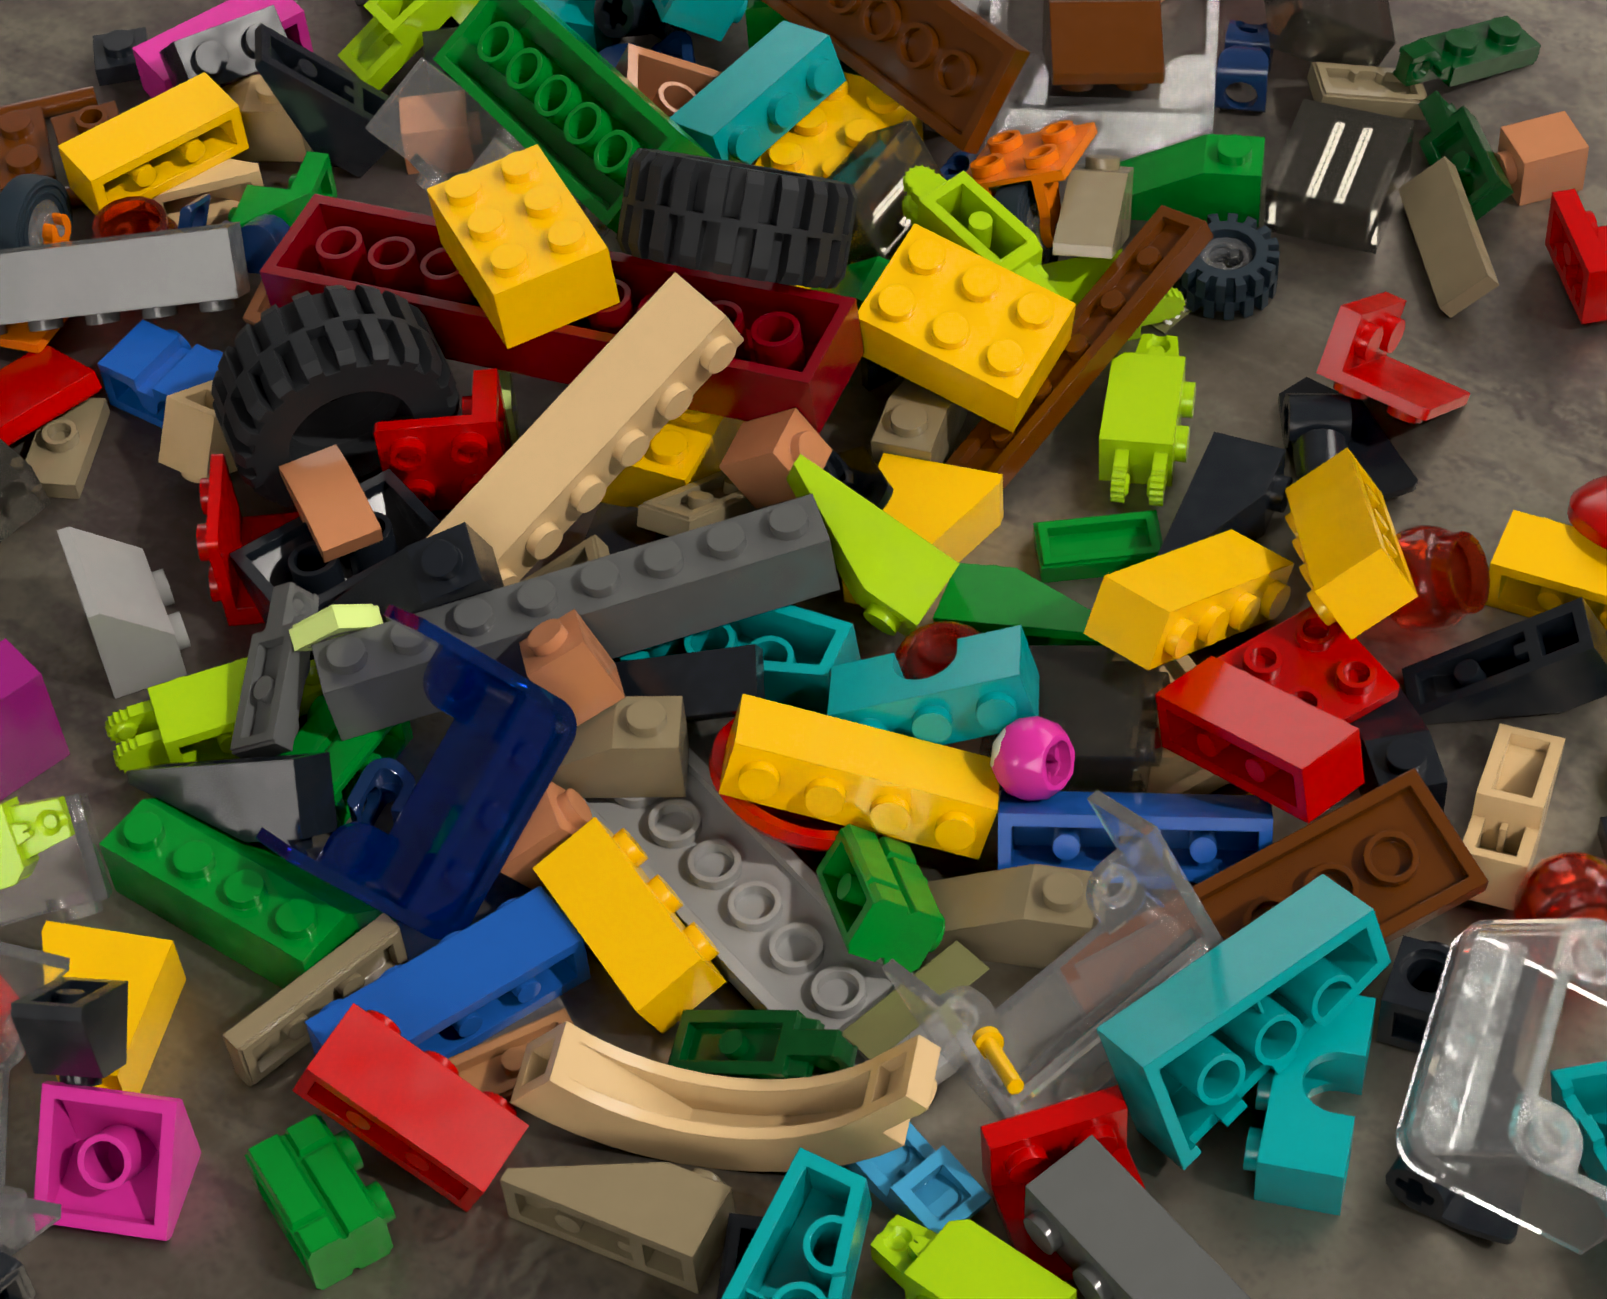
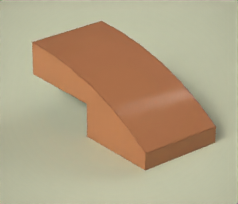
(331, 503)

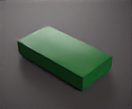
(1095, 544)

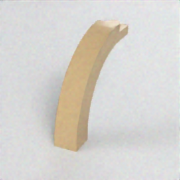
(724, 1119)

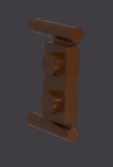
(25, 137)

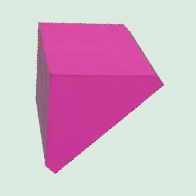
(114, 1159)

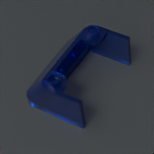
(467, 802)

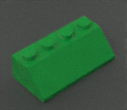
(230, 892)

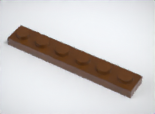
(1099, 330)

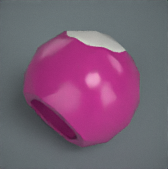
(1032, 758)

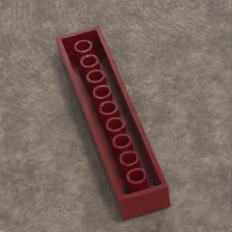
(793, 352)

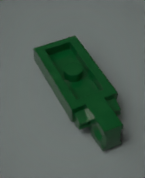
(1467, 53)
(1463, 143)
(758, 1044)

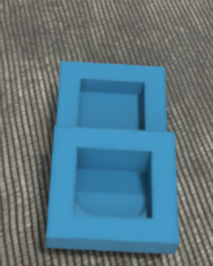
(923, 1183)

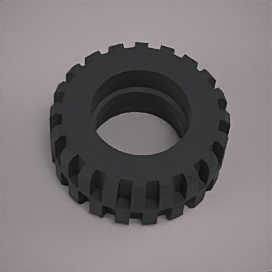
(736, 219)
(322, 347)

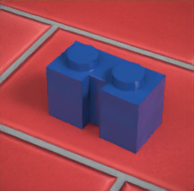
(150, 367)

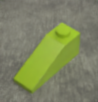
(877, 557)

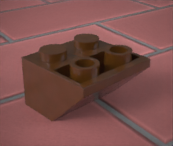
(1103, 43)

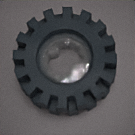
(1236, 288)

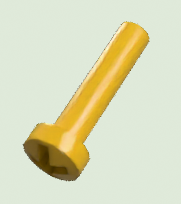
(991, 1044)

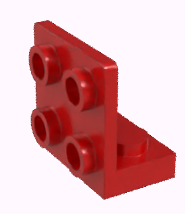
(1579, 254)
(1360, 364)
(448, 454)
(225, 533)
(1317, 666)
(1031, 1142)

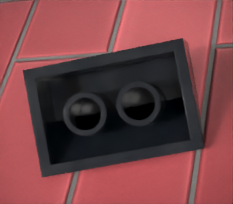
(293, 556)

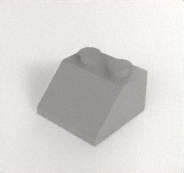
(126, 611)

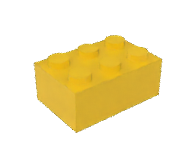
(523, 246)
(964, 327)

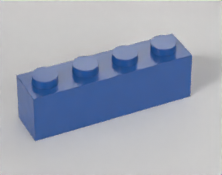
(1200, 829)
(473, 979)

